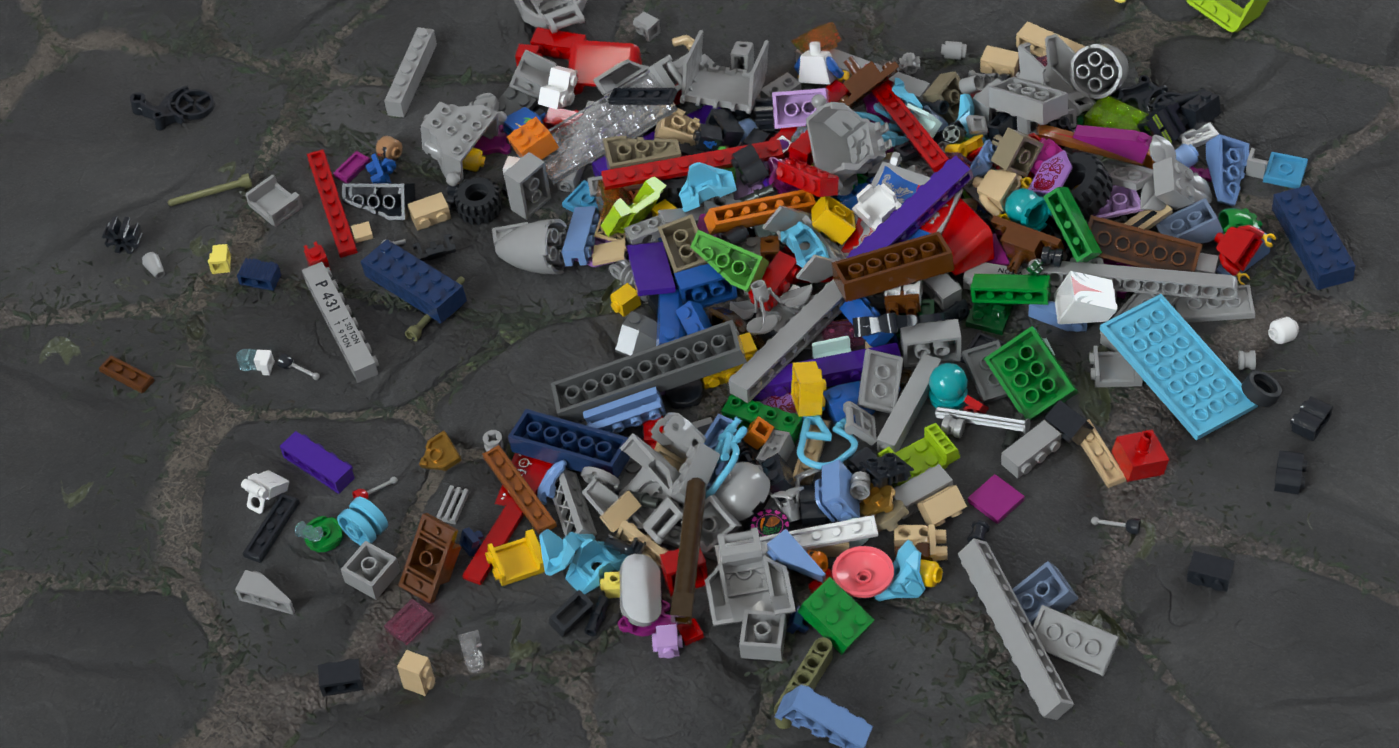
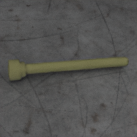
(244, 181)
(416, 330)

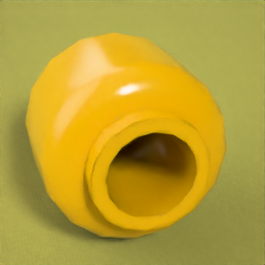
(473, 160)
(930, 573)

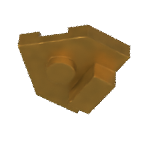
(440, 453)
(878, 501)

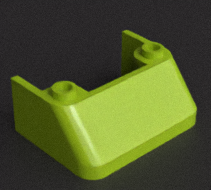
(1229, 14)

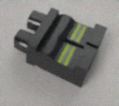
(1164, 122)

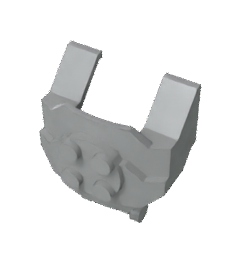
(551, 13)
(628, 70)
(1056, 73)
(653, 478)
(746, 581)

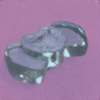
(308, 531)

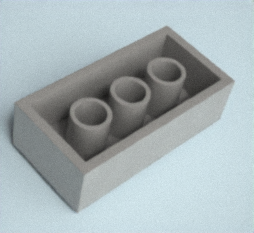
(1028, 100)

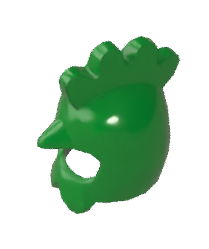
(1237, 217)

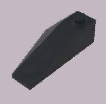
(383, 199)

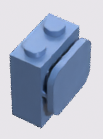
(833, 493)

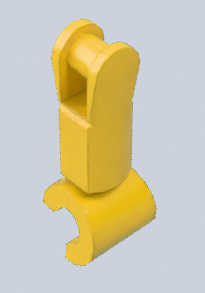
(967, 146)

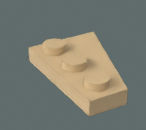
(629, 531)

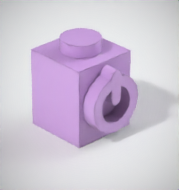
(667, 641)

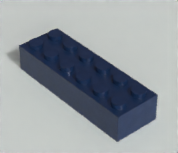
(1313, 237)
(414, 281)
(558, 439)

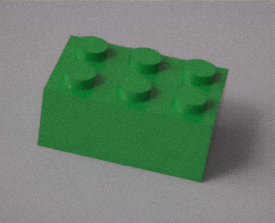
(835, 615)

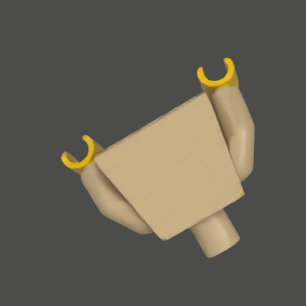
(996, 187)

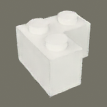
(559, 88)

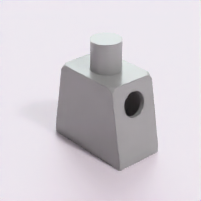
(742, 55)

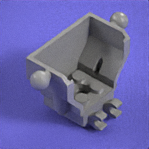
(453, 131)
(844, 140)

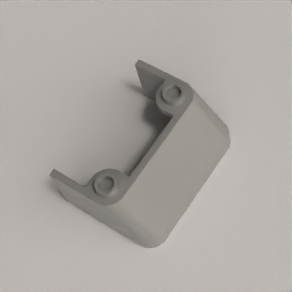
(818, 267)

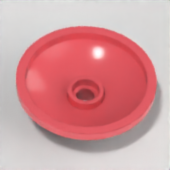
(863, 571)

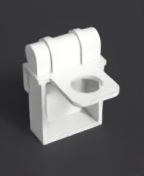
(263, 486)

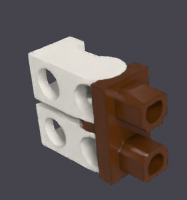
(904, 299)

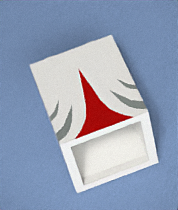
(1084, 299)

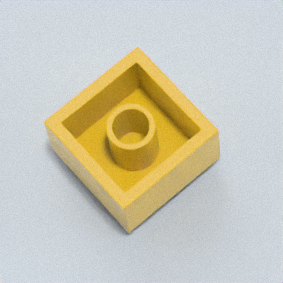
(833, 219)
(807, 388)

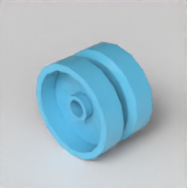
(362, 521)

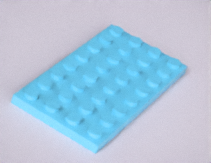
(1178, 366)

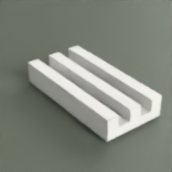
(1199, 137)

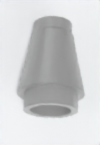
(153, 264)

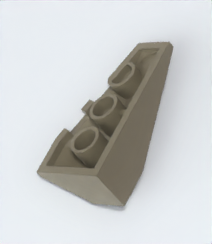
(627, 152)

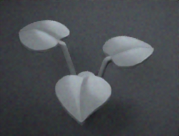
(1159, 150)
(761, 293)
(789, 507)

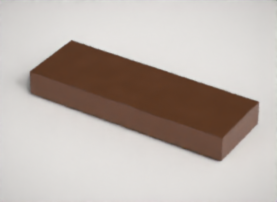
(126, 374)

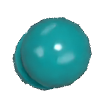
(1027, 209)
(948, 386)

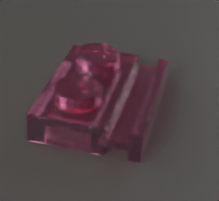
(840, 329)
(409, 621)

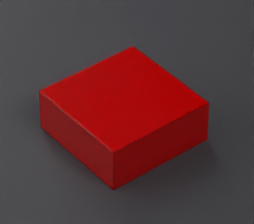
(689, 632)

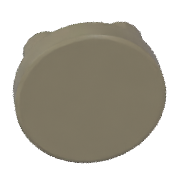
(890, 519)

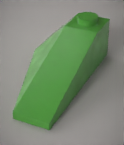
(730, 261)

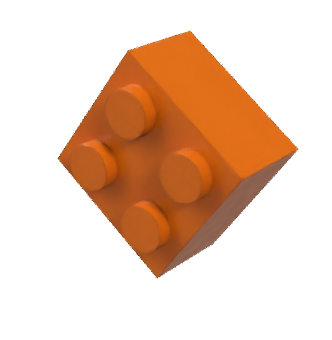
(533, 138)

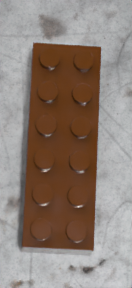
(1143, 247)
(892, 266)

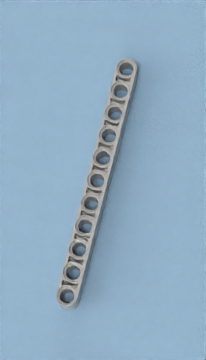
(1151, 280)

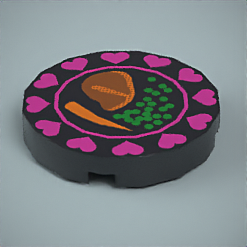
(770, 522)

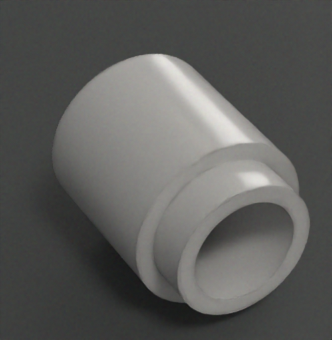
(954, 50)

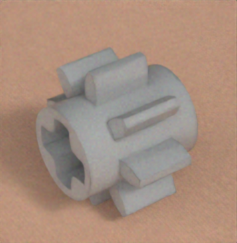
(909, 63)

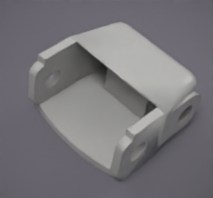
(678, 434)

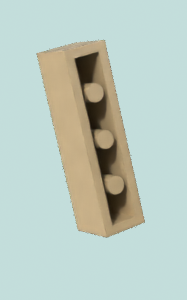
(1036, 37)

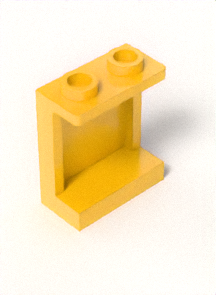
(516, 559)

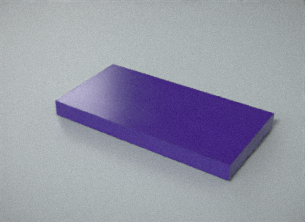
(650, 269)

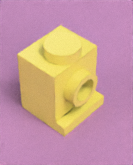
(220, 259)
(611, 584)

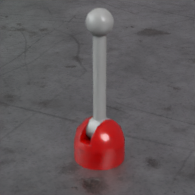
(365, 494)

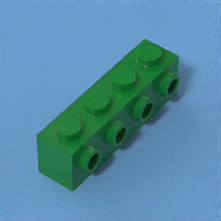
(1072, 224)
(1011, 289)
(750, 411)

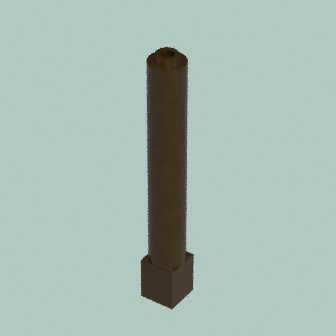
(688, 553)

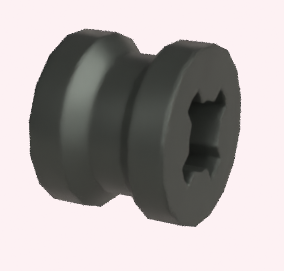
(950, 132)

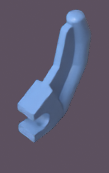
(547, 487)

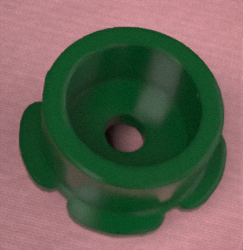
(1035, 268)

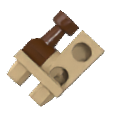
(924, 540)

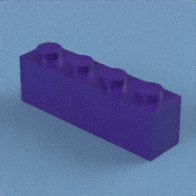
(317, 462)

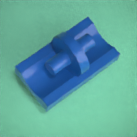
(381, 169)

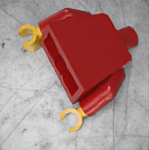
(1239, 247)

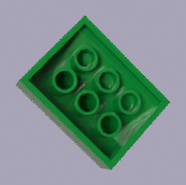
(1030, 374)

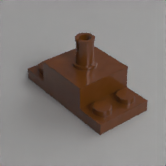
(865, 79)
(1023, 243)
(430, 558)

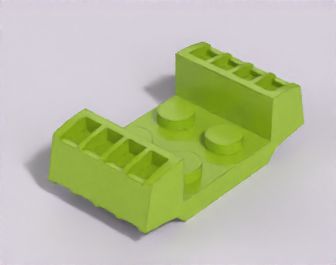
(623, 216)
(927, 452)

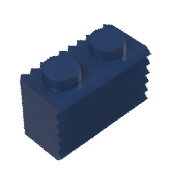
(259, 274)

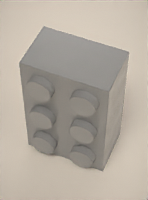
(527, 185)
(935, 339)

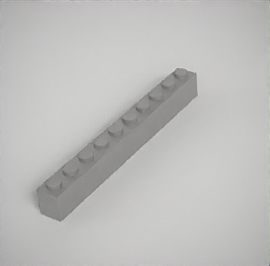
(787, 343)
(1015, 630)

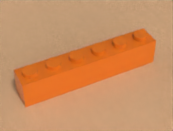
(755, 211)

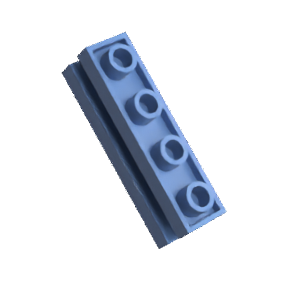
(580, 235)
(626, 411)

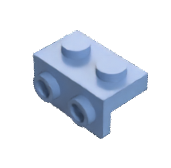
(982, 162)

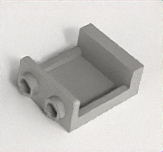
(531, 74)
(273, 201)
(1112, 370)

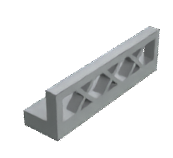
(575, 503)

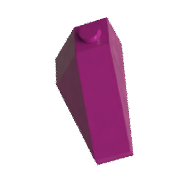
(1122, 142)

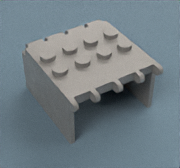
(719, 84)

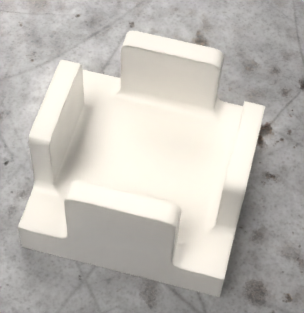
(875, 205)

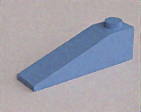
(1226, 165)

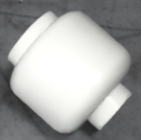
(1283, 330)

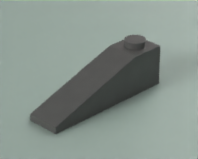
(636, 334)

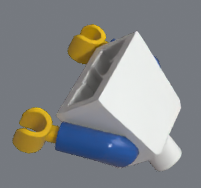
(818, 67)

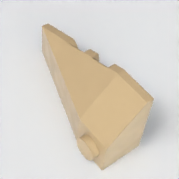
(678, 127)

